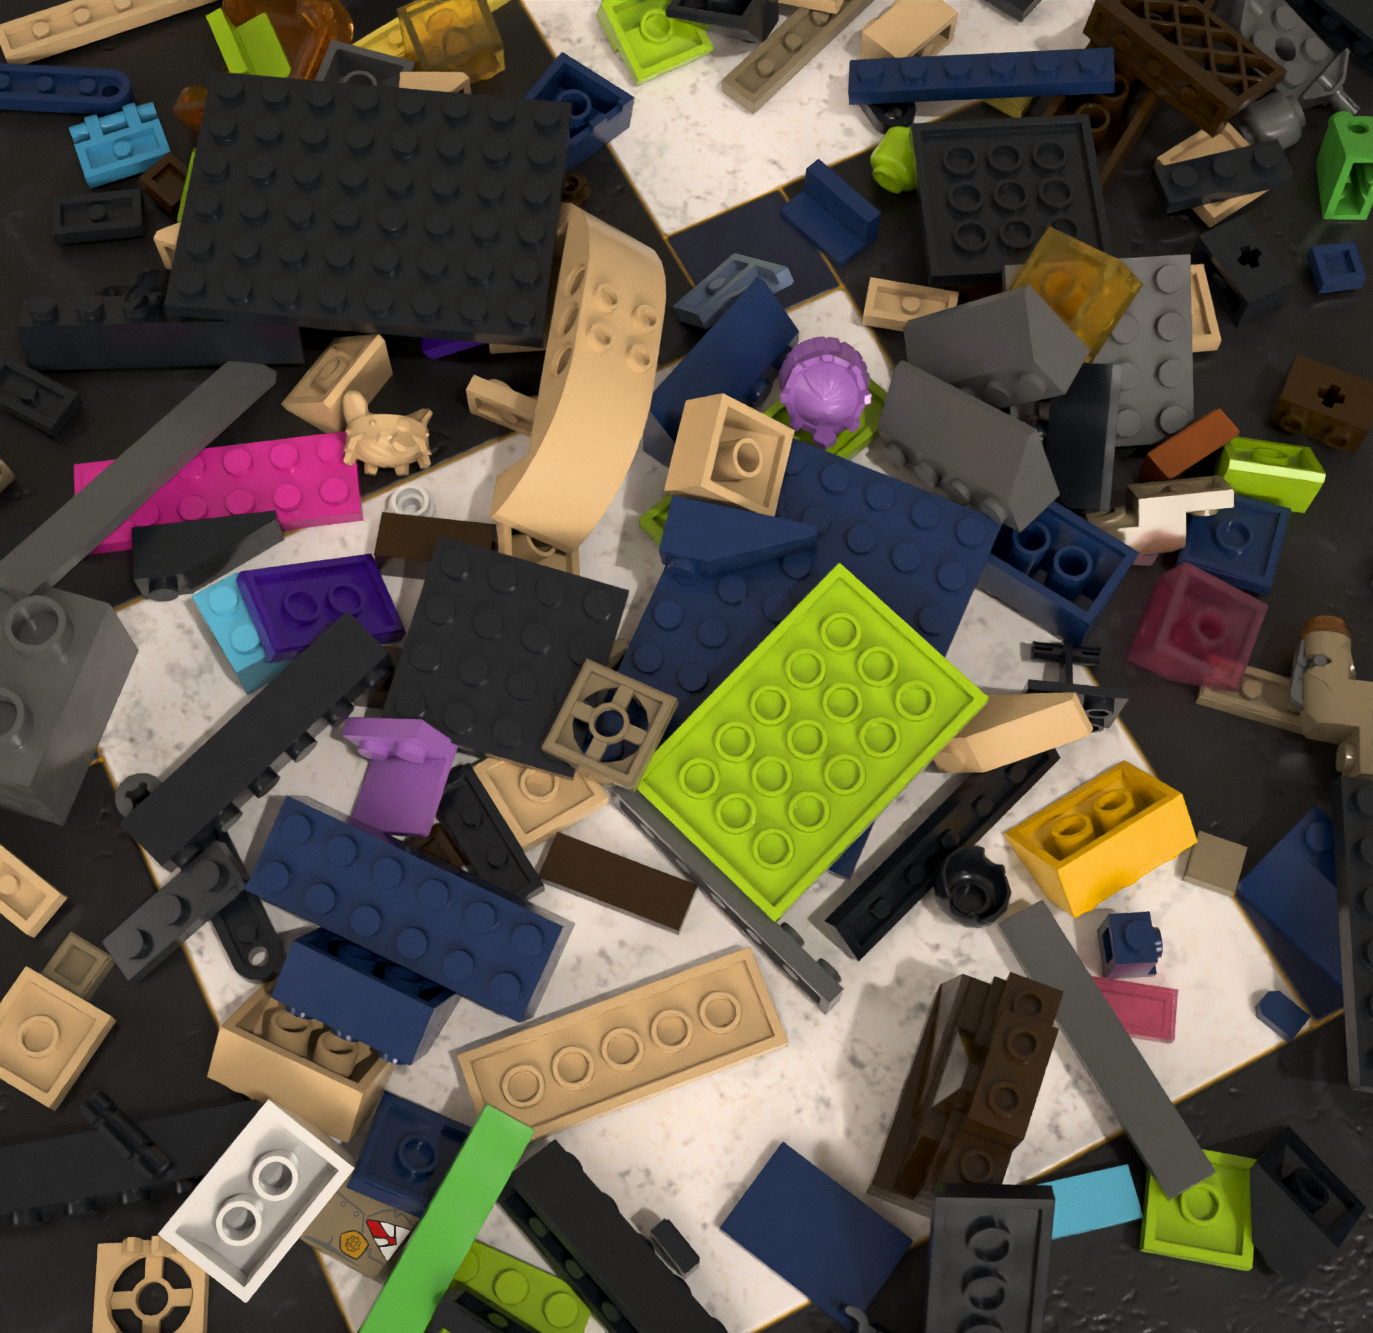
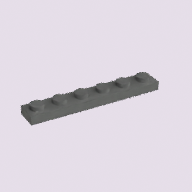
(778, 942)

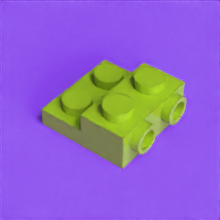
(649, 39)

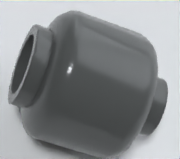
(1272, 119)

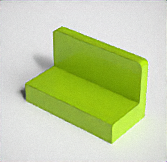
(251, 46)

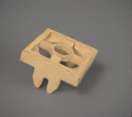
(116, 1257)

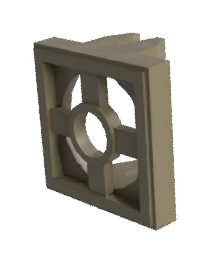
(626, 772)

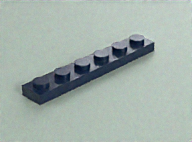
(982, 76)

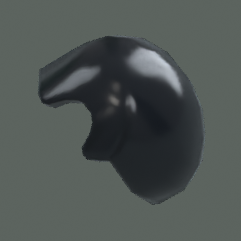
(972, 887)

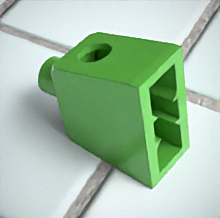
(1346, 167)

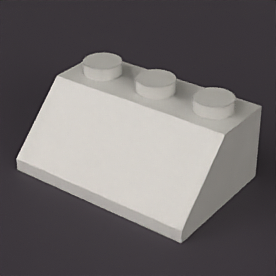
(258, 1198)

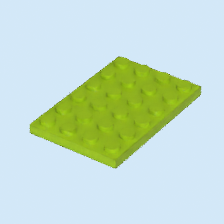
(809, 741)

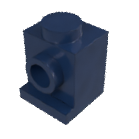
(1129, 945)

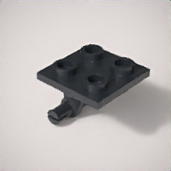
(1099, 703)

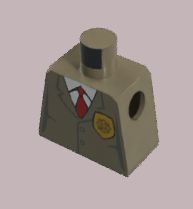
(360, 1232)

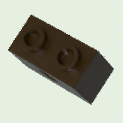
(1324, 404)

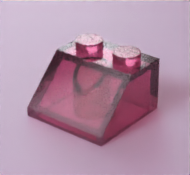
(1198, 629)

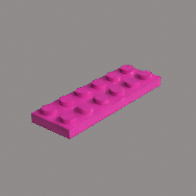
(294, 476)

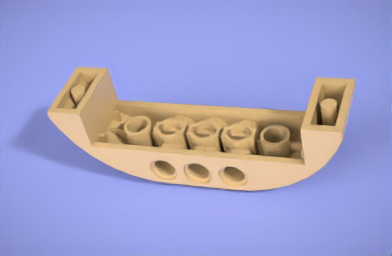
(591, 384)

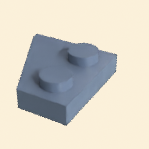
(723, 286)

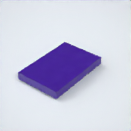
(302, 600)

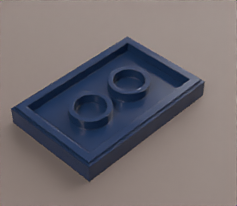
(815, 1235)

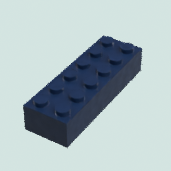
(410, 907)

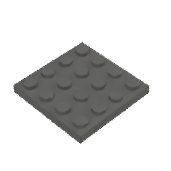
(1155, 353)

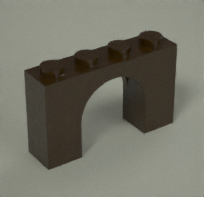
(405, 551)

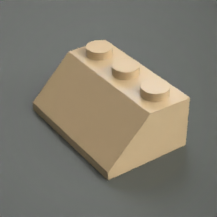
(298, 1065)

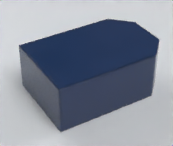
(1281, 1015)

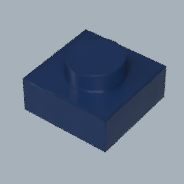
(1336, 267)

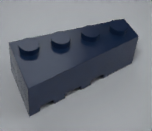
(598, 106)

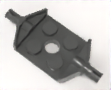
(1312, 68)

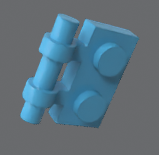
(119, 143)

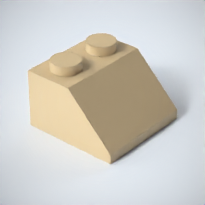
(729, 455)

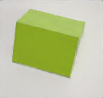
(1271, 471)

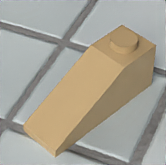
(1014, 729)

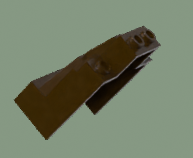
(967, 1088)

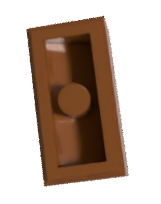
(1188, 447)

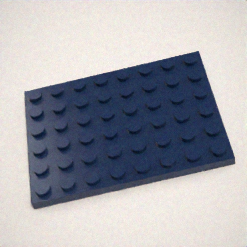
(893, 537)

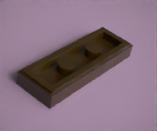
(618, 883)

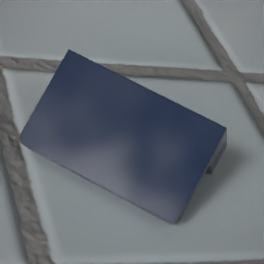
(832, 215)

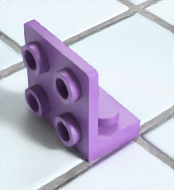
(404, 773)

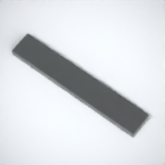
(1108, 1053)

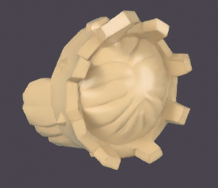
(384, 438)

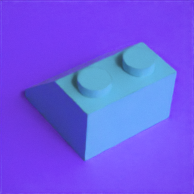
(236, 635)

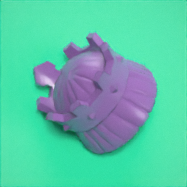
(824, 388)

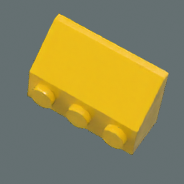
(1102, 837)

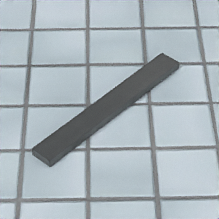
(132, 479)

